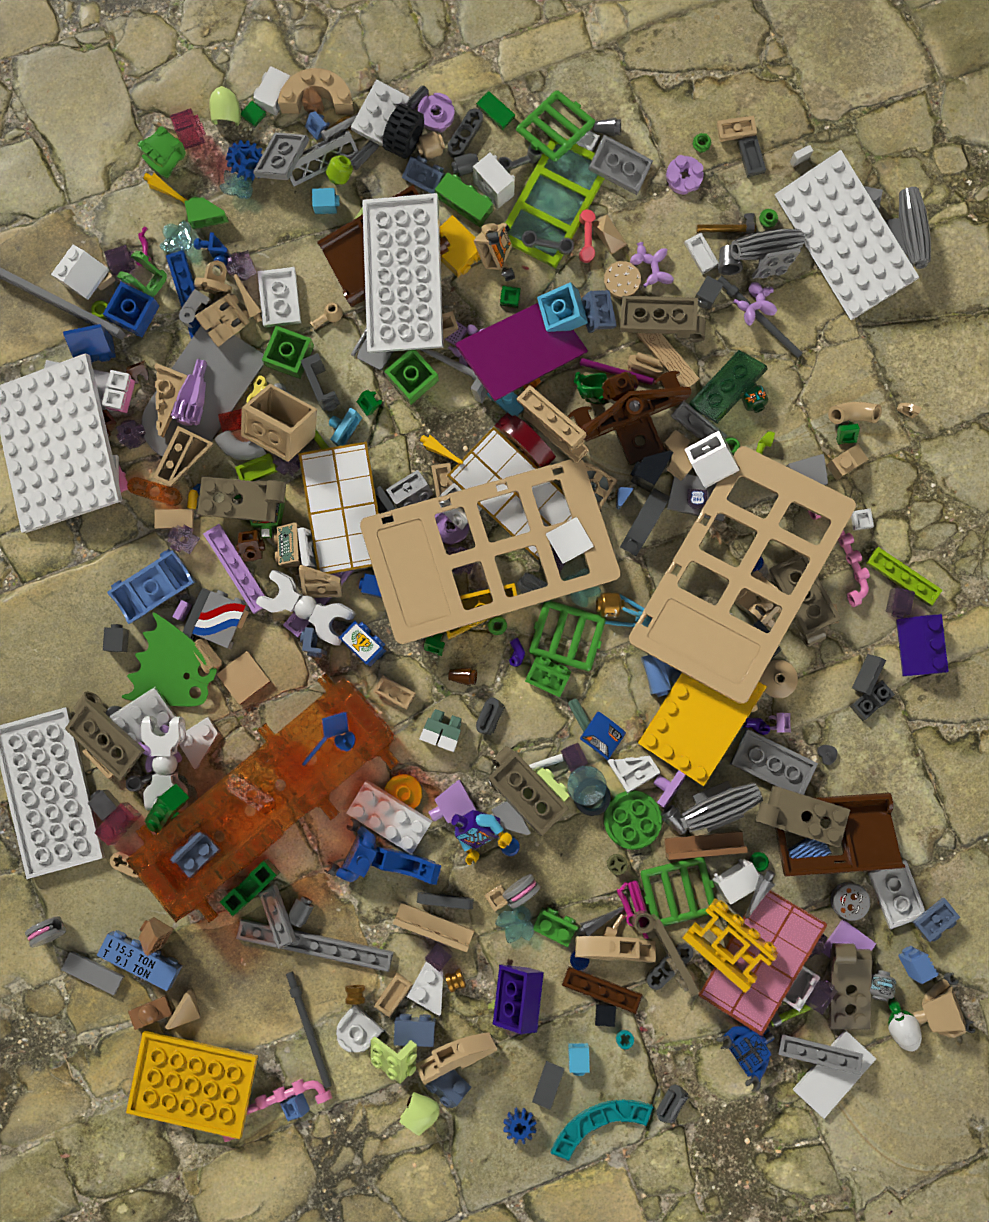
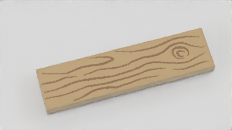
(669, 357)

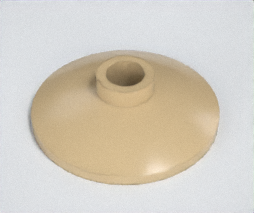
(769, 678)

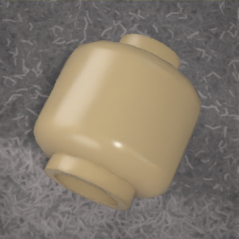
(431, 145)

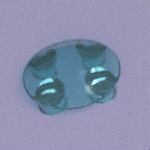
(586, 785)

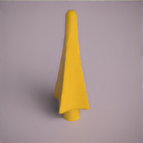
(158, 184)
(434, 446)

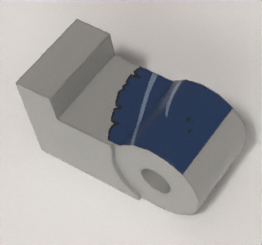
(194, 305)

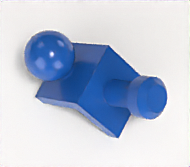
(214, 247)

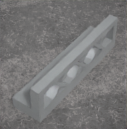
(322, 149)

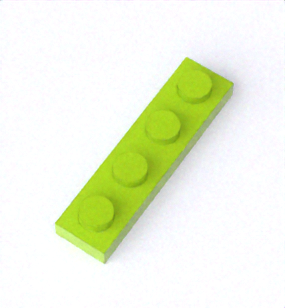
(904, 576)

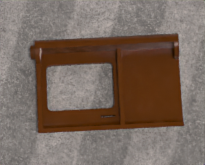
(346, 254)
(867, 841)

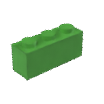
(464, 199)

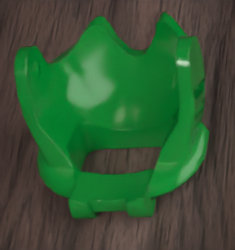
(592, 387)

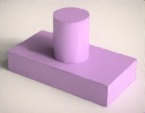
(668, 787)

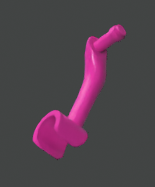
(144, 242)
(623, 898)

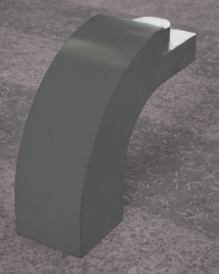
(645, 522)

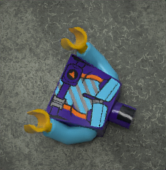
(476, 830)

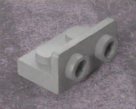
(410, 490)

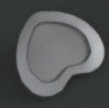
(827, 753)

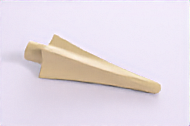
(252, 307)

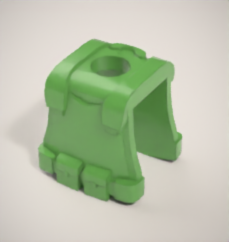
(162, 151)
(155, 283)

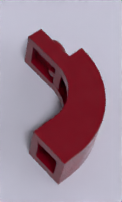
(526, 439)

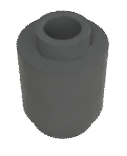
(464, 164)
(300, 911)

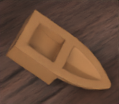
(312, 101)

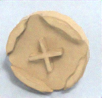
(213, 283)

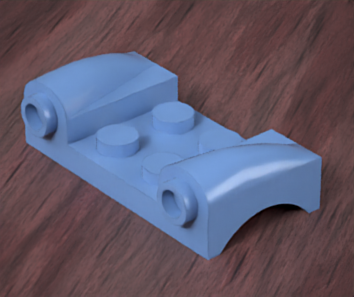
(151, 586)
(659, 675)

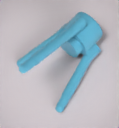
(646, 622)

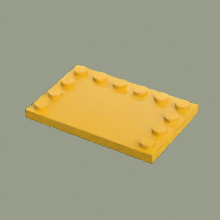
(696, 727)
(192, 1084)

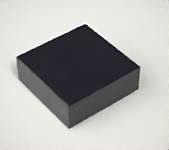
(605, 1015)

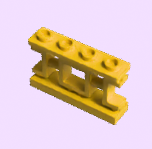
(720, 956)

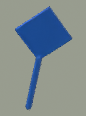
(332, 726)

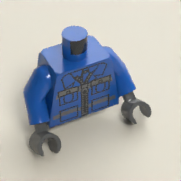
(359, 857)
(749, 1051)

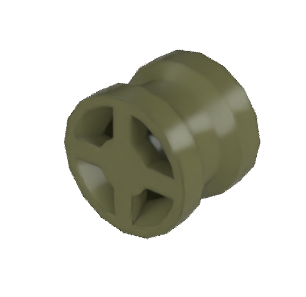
(619, 866)

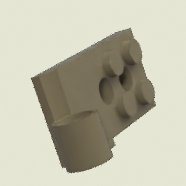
(679, 316)
(258, 502)
(815, 611)
(89, 726)
(510, 781)
(785, 813)
(655, 928)
(848, 968)

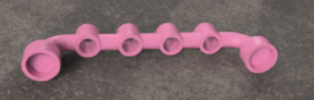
(853, 559)
(281, 1094)

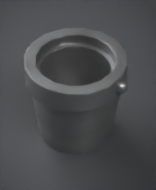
(727, 264)

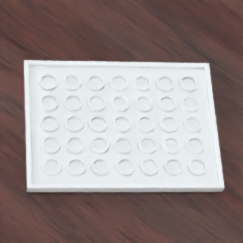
(57, 444)

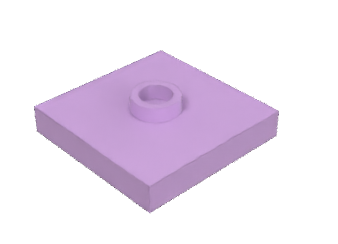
(848, 934)

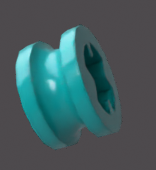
(630, 1039)

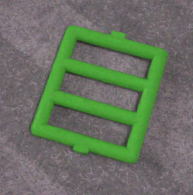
(546, 106)
(570, 659)
(682, 866)

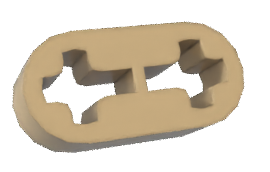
(124, 868)

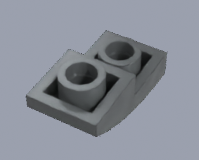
(868, 704)
(548, 1085)

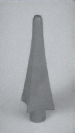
(763, 886)
(590, 926)

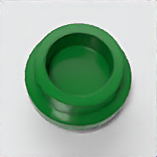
(759, 861)

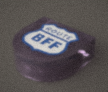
(696, 498)

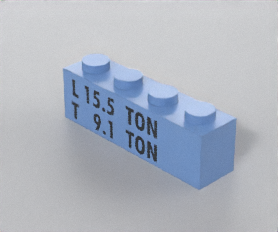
(131, 957)

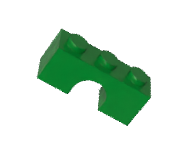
(166, 808)
(250, 887)

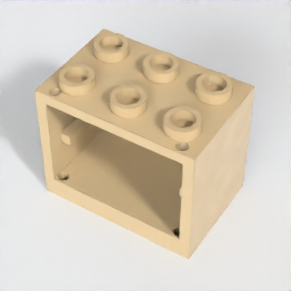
(278, 422)

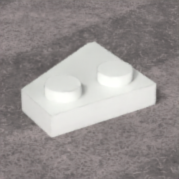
(199, 741)
(634, 771)
(428, 989)

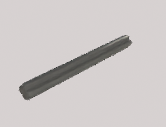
(371, 146)

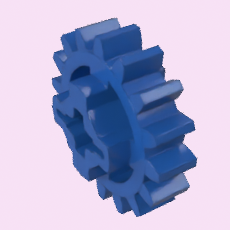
(243, 159)

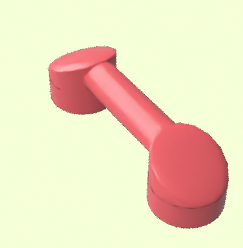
(587, 252)

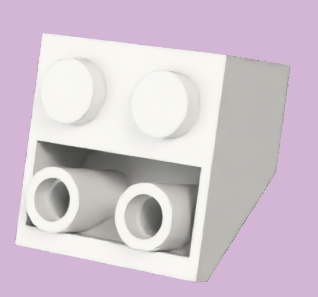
(712, 459)

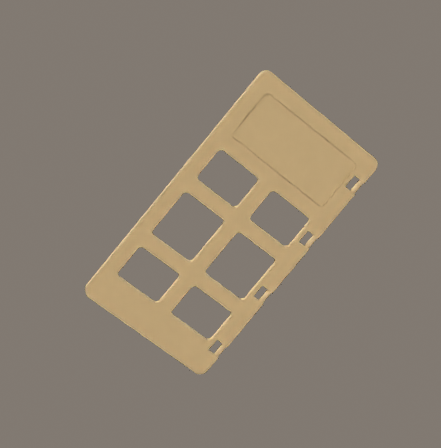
(417, 572)
(705, 637)

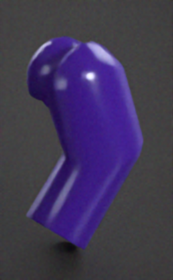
(518, 654)
(758, 725)

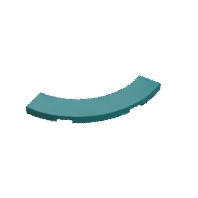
(596, 1117)

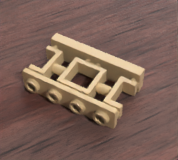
(553, 424)

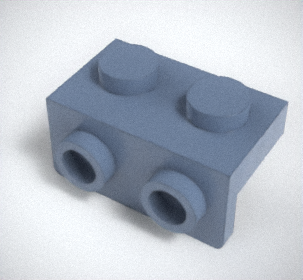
(309, 641)
(450, 1088)

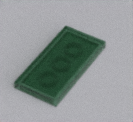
(728, 386)

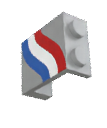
(220, 618)

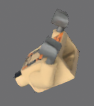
(493, 247)
(943, 1010)

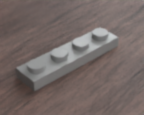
(821, 1054)

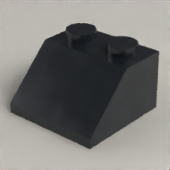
(648, 471)

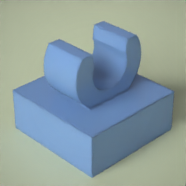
(316, 124)

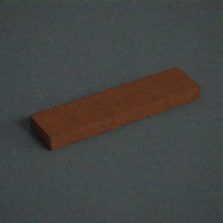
(602, 989)

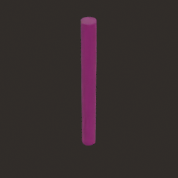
(613, 370)

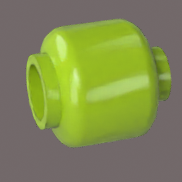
(339, 170)

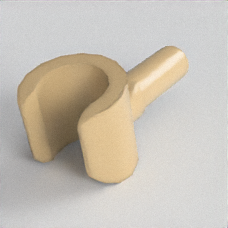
(613, 931)

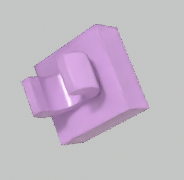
(783, 722)

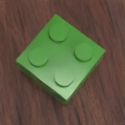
(286, 351)
(411, 376)

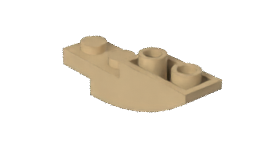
(615, 948)
(456, 1054)

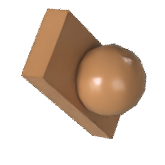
(150, 1012)

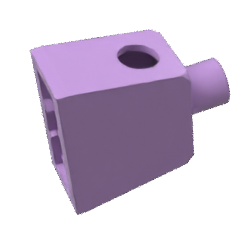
(451, 802)

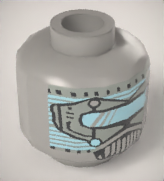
(882, 986)

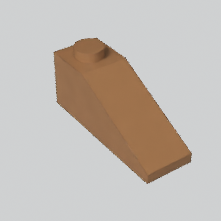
(154, 935)

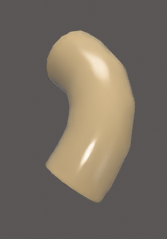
(855, 412)

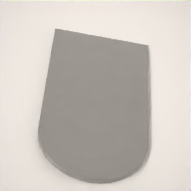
(227, 378)

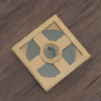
(601, 483)

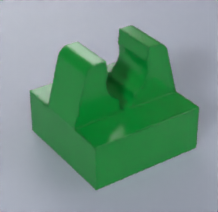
(368, 402)
(847, 433)
(435, 644)

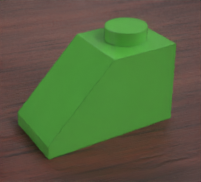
(204, 213)

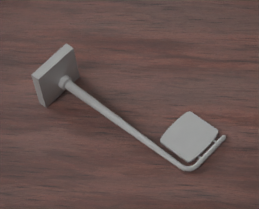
(380, 359)

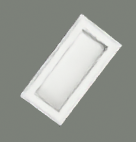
(701, 253)

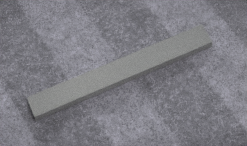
(60, 303)
(319, 946)

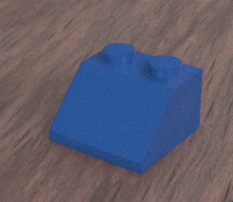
(91, 340)

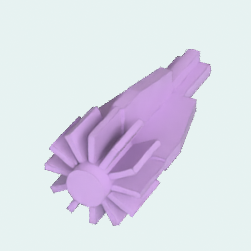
(191, 397)

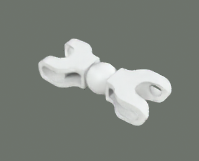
(305, 607)
(164, 764)

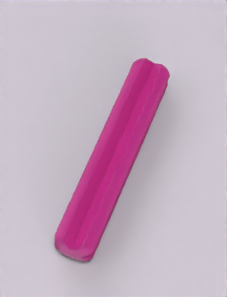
(638, 903)

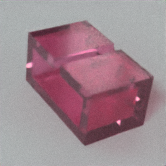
(188, 128)
(122, 817)

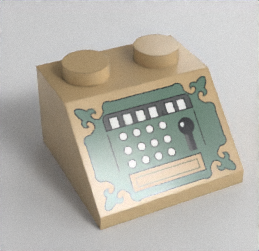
(288, 546)

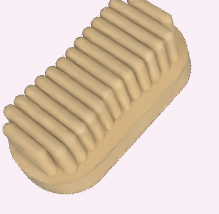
(645, 365)
(207, 651)

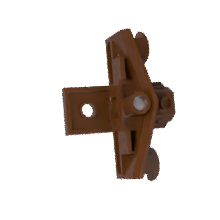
(632, 412)

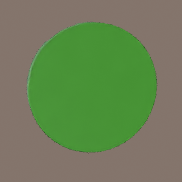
(633, 820)

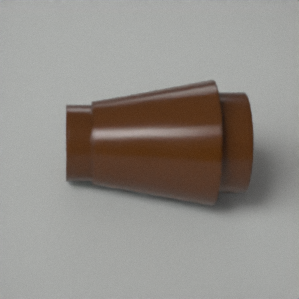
(464, 676)

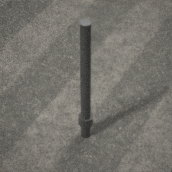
(734, 292)
(295, 992)

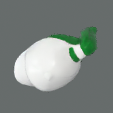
(903, 1027)

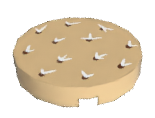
(622, 279)

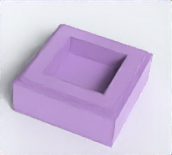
(182, 611)

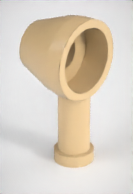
(329, 316)

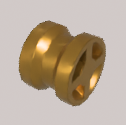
(455, 980)
(355, 994)

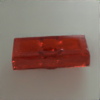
(231, 420)

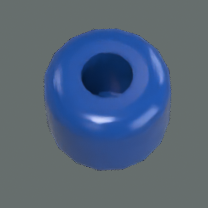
(512, 849)

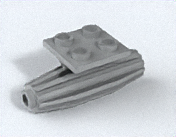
(912, 227)
(773, 249)
(720, 806)

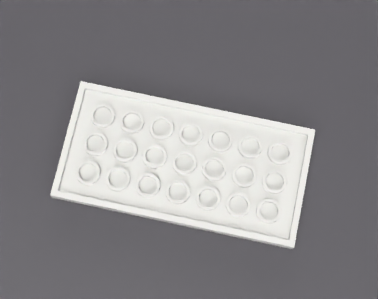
(846, 235)
(402, 273)
(48, 794)

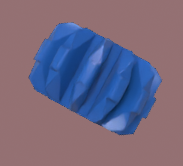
(514, 1131)

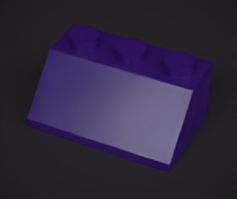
(922, 645)
(518, 999)

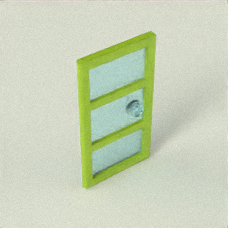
(554, 201)

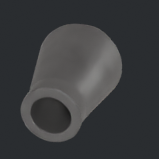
(608, 126)
(672, 817)

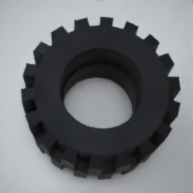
(403, 131)

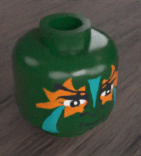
(755, 398)

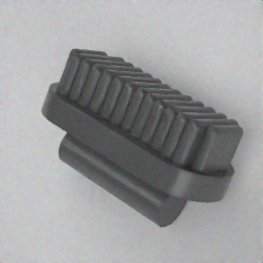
(529, 583)
(489, 716)
(671, 1104)

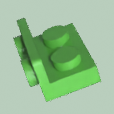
(548, 675)
(555, 926)

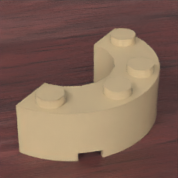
(324, 82)

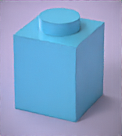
(325, 201)
(578, 1058)

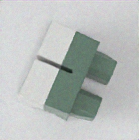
(434, 727)

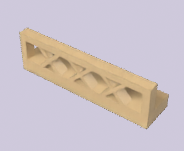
(433, 927)

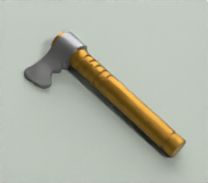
(748, 228)

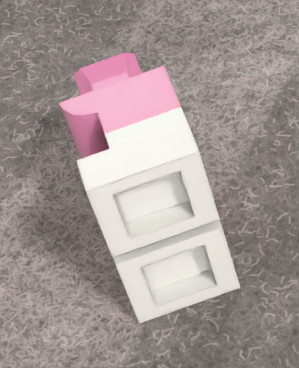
(119, 392)

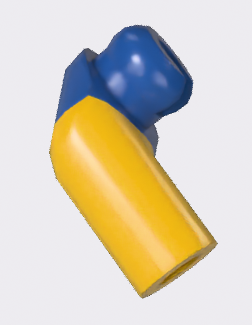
(193, 496)

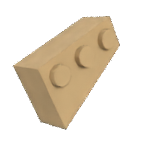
(180, 456)

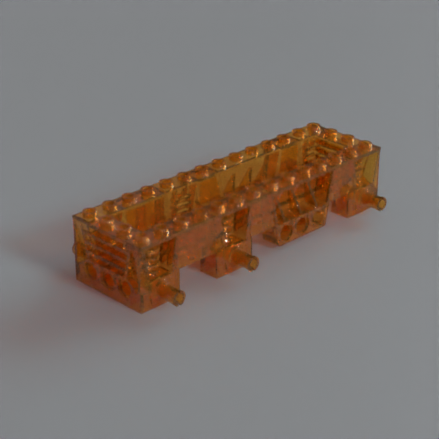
(251, 836)

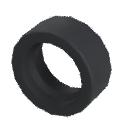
(596, 811)

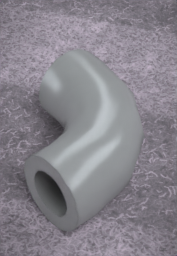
(237, 448)

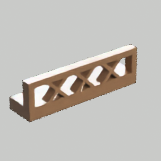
(704, 845)

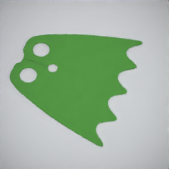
(164, 664)

